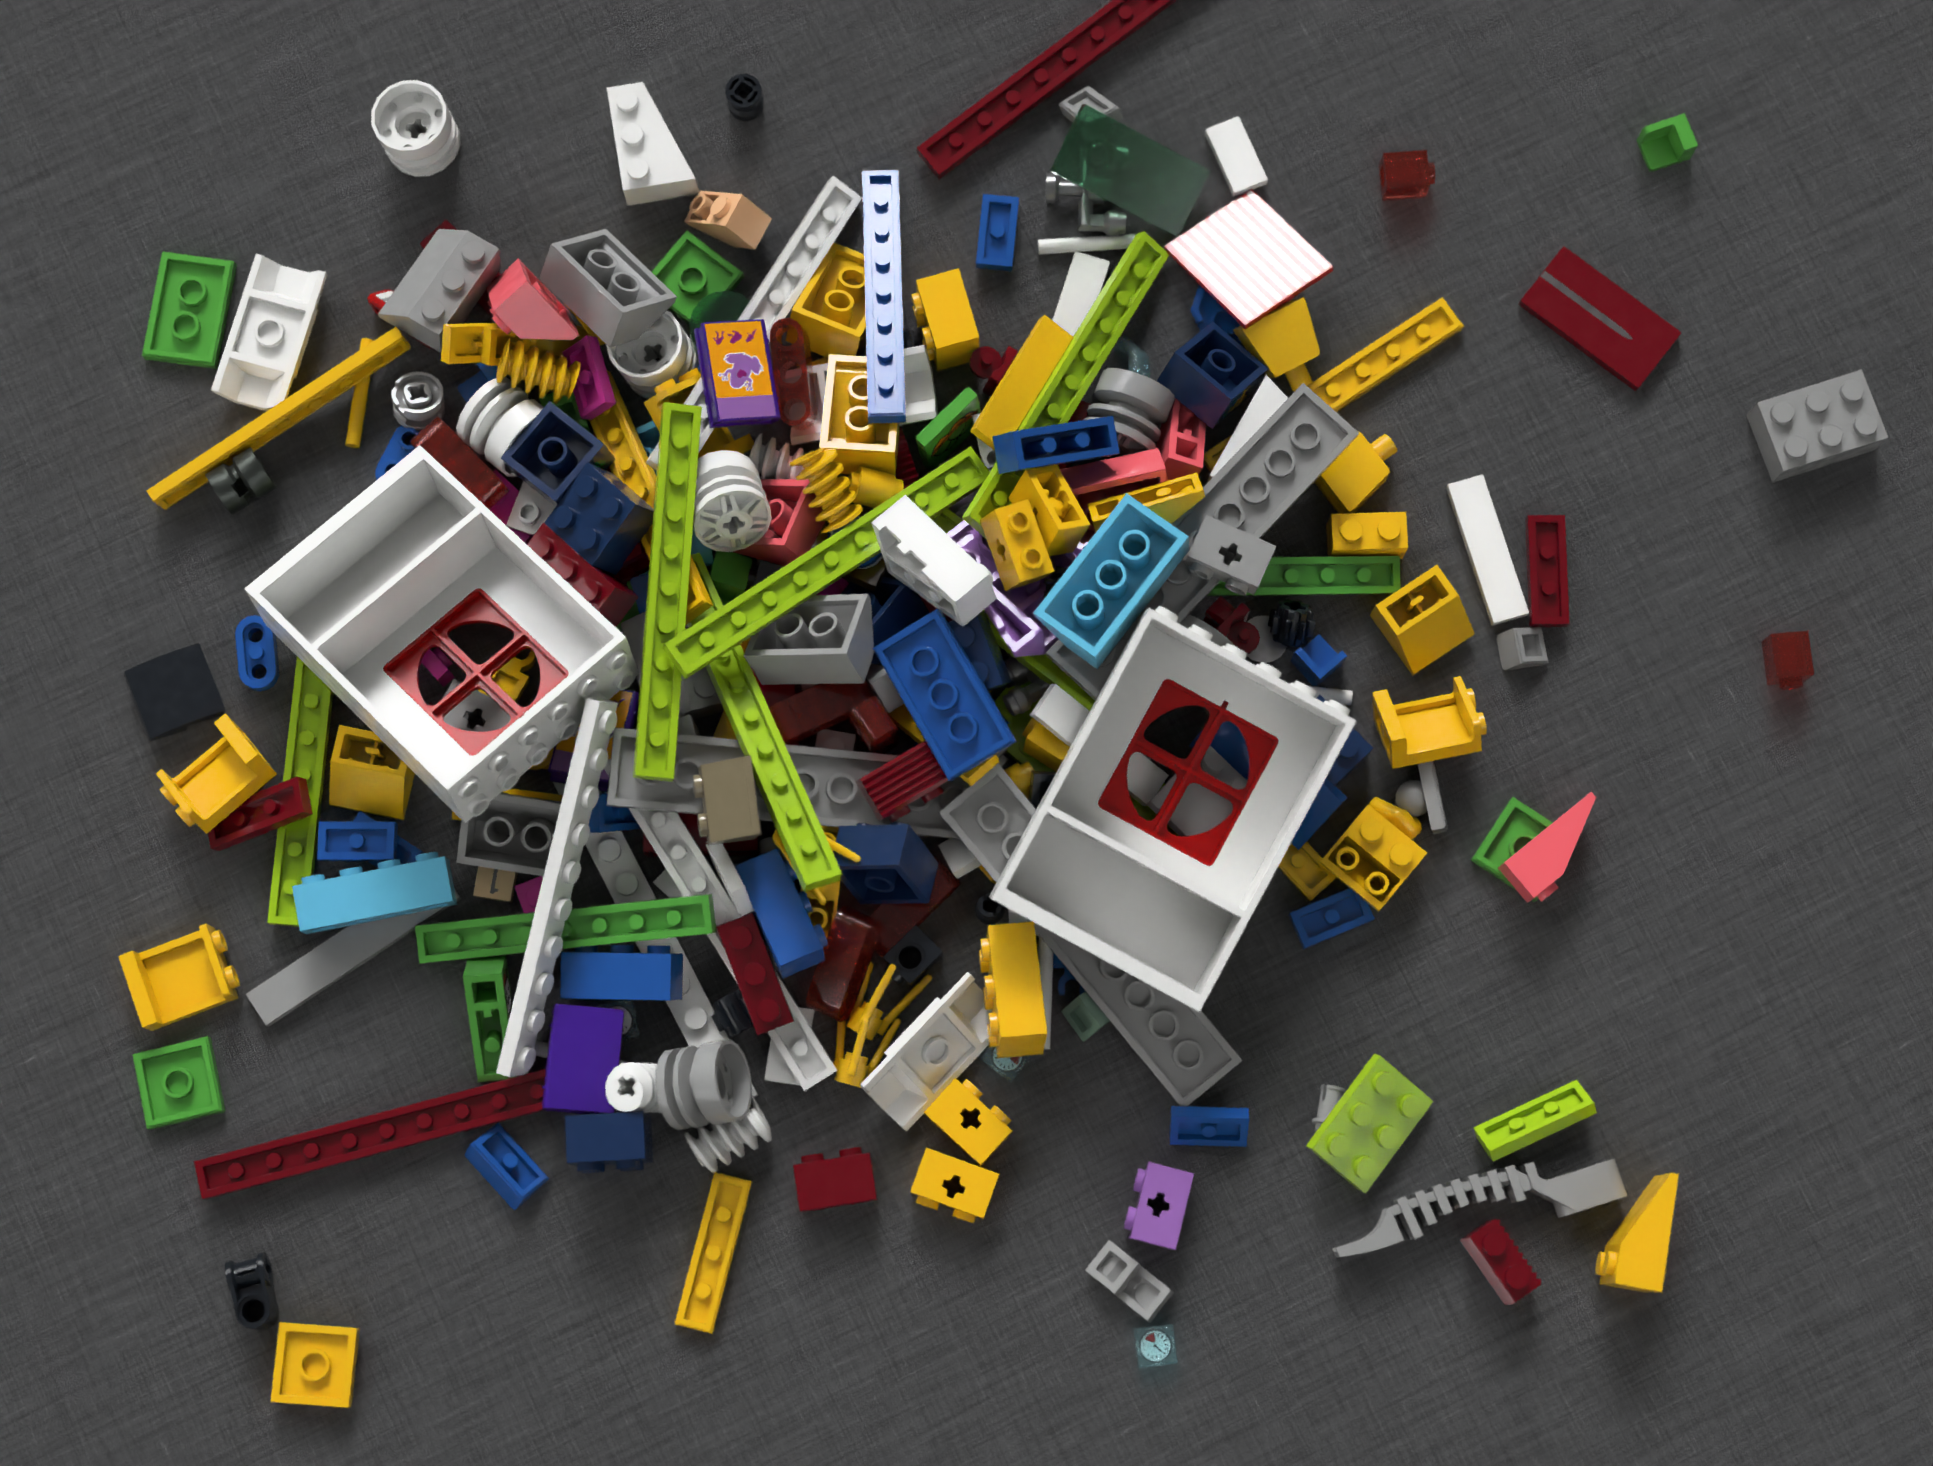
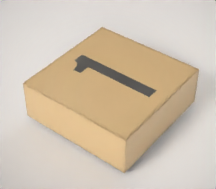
(495, 884)

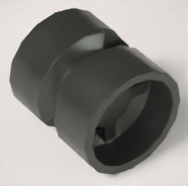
(252, 473)

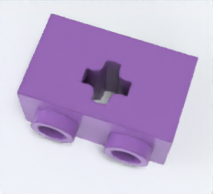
(1175, 1189)

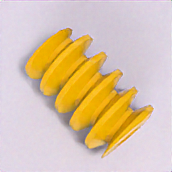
(538, 371)
(828, 488)

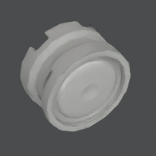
(417, 400)

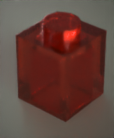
(1405, 175)
(1788, 659)

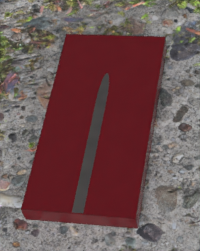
(1599, 318)

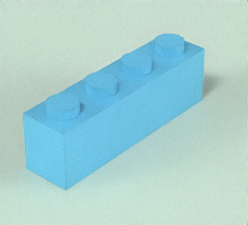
(374, 894)

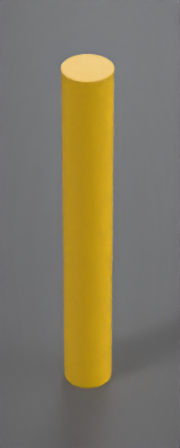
(358, 408)

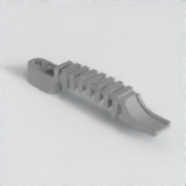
(1567, 1193)

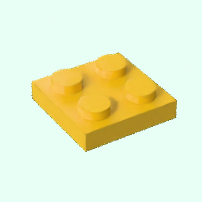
(315, 1364)

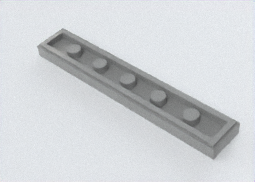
(331, 963)

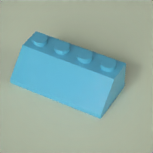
(1112, 580)

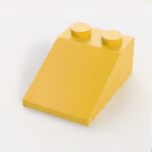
(834, 305)
(846, 419)
(1639, 1246)

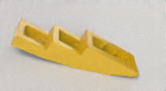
(486, 343)

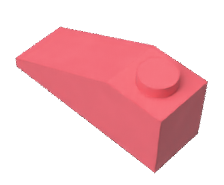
(1182, 442)
(1546, 856)

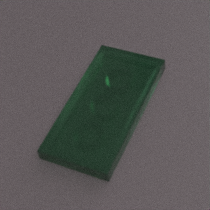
(1130, 170)

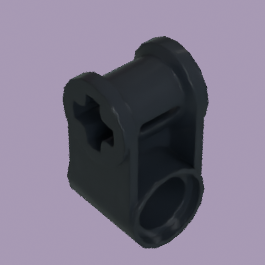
(251, 1289)

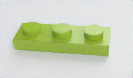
(1535, 1120)

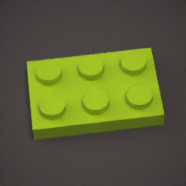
(1369, 1123)

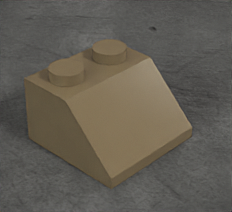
(727, 801)

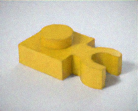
(511, 677)

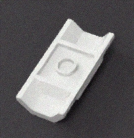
(268, 334)
(919, 394)
(930, 1053)

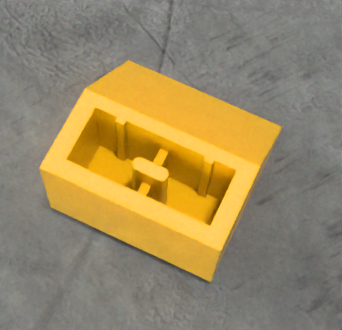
(1423, 620)
(368, 775)
(1373, 857)

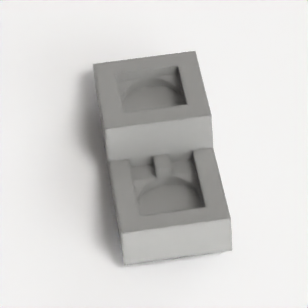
(1129, 1281)

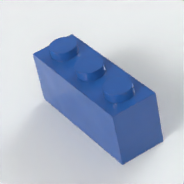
(1056, 444)
(782, 913)
(622, 973)

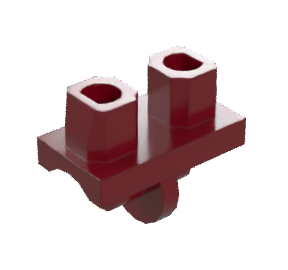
(989, 365)
(1233, 624)

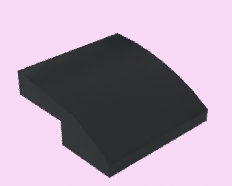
(174, 692)

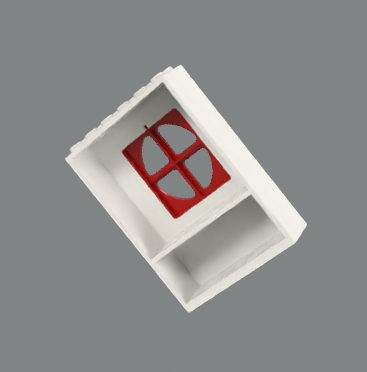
(393, 582)
(1125, 883)

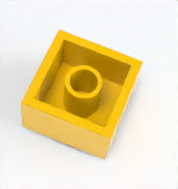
(947, 319)

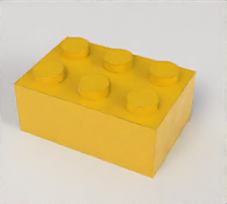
(1013, 990)

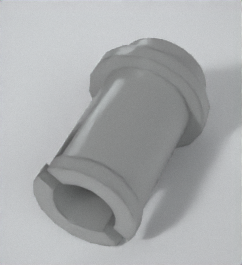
(1328, 1099)

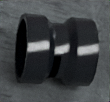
(746, 105)

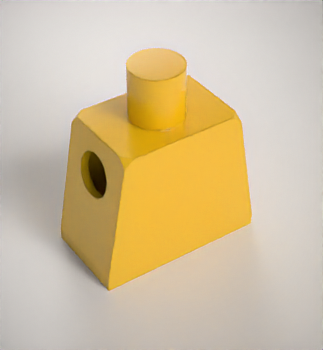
(1283, 342)
(1357, 473)

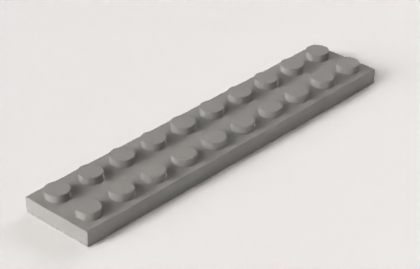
(1245, 493)
(825, 773)
(1165, 1033)

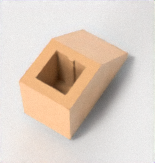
(728, 218)

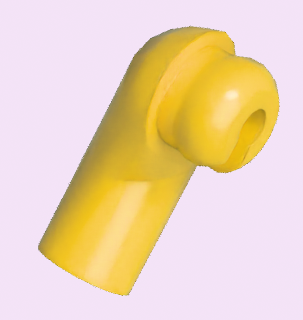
(1398, 817)

